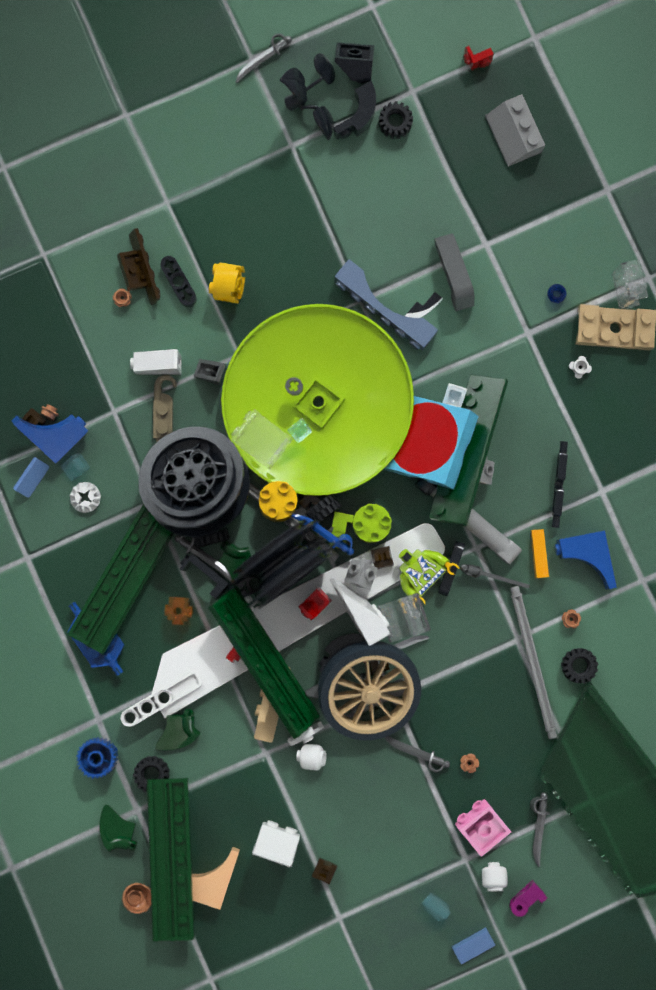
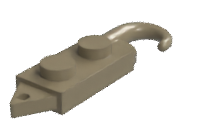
(162, 409)

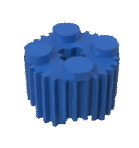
(86, 758)

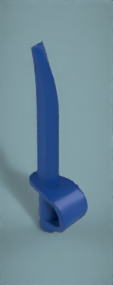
(329, 536)

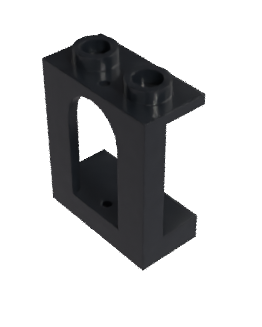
(221, 585)

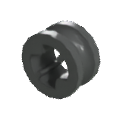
(288, 386)

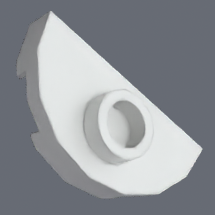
(307, 735)

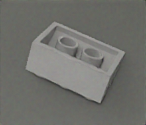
(515, 130)

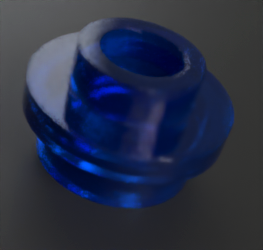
(556, 287)

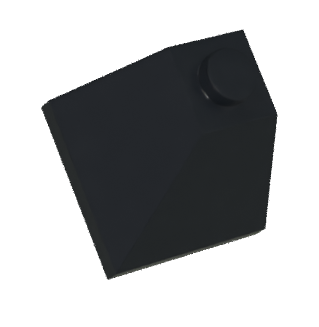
(355, 61)

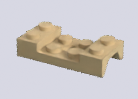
(635, 332)

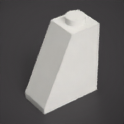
(157, 362)

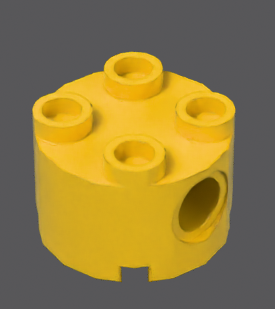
(227, 282)
(277, 501)

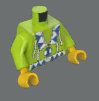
(422, 570)

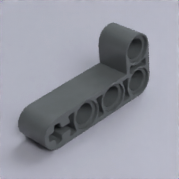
(455, 272)

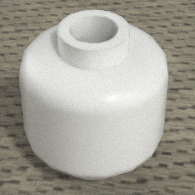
(311, 757)
(494, 877)

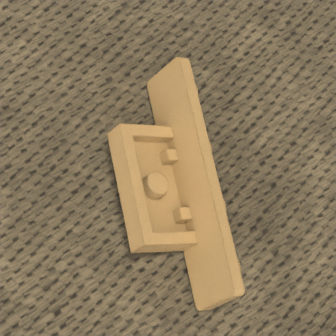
(266, 720)

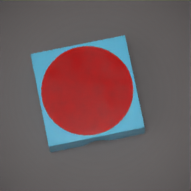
(435, 443)

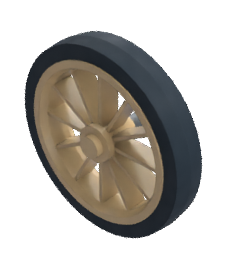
(369, 690)

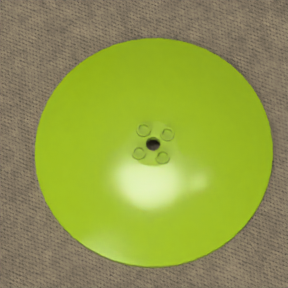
(345, 363)

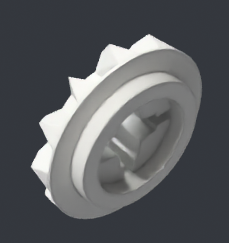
(94, 496)

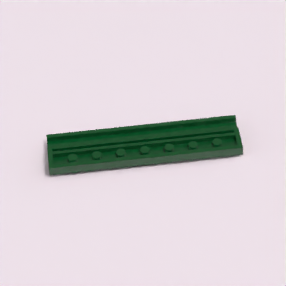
(484, 399)
(121, 582)
(264, 662)
(170, 859)

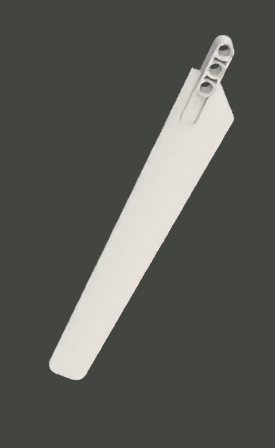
(201, 662)

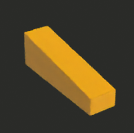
(539, 554)

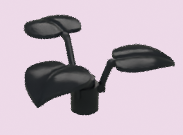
(296, 84)

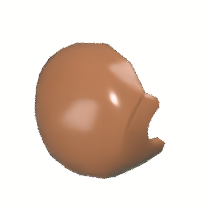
(137, 898)

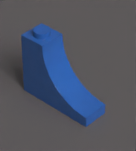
(54, 439)
(592, 550)

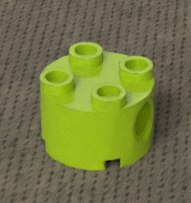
(371, 523)

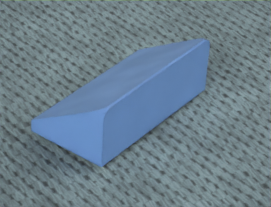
(31, 477)
(473, 945)

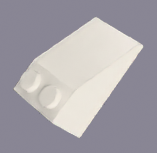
(277, 843)

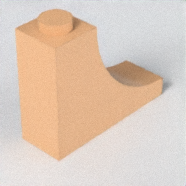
(211, 886)

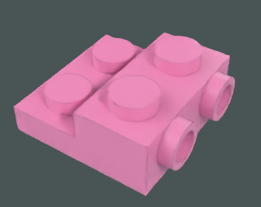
(482, 827)

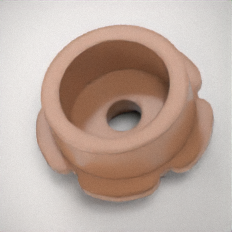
(117, 297)
(49, 412)
(566, 619)
(469, 758)

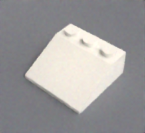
(365, 616)

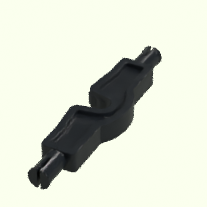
(558, 485)

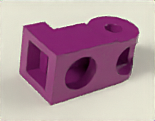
(525, 898)

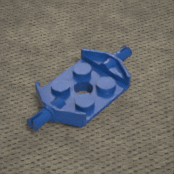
(95, 658)

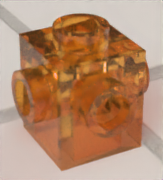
(184, 605)

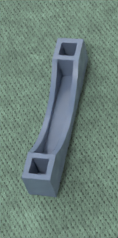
(416, 330)

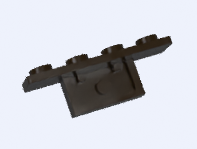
(136, 268)

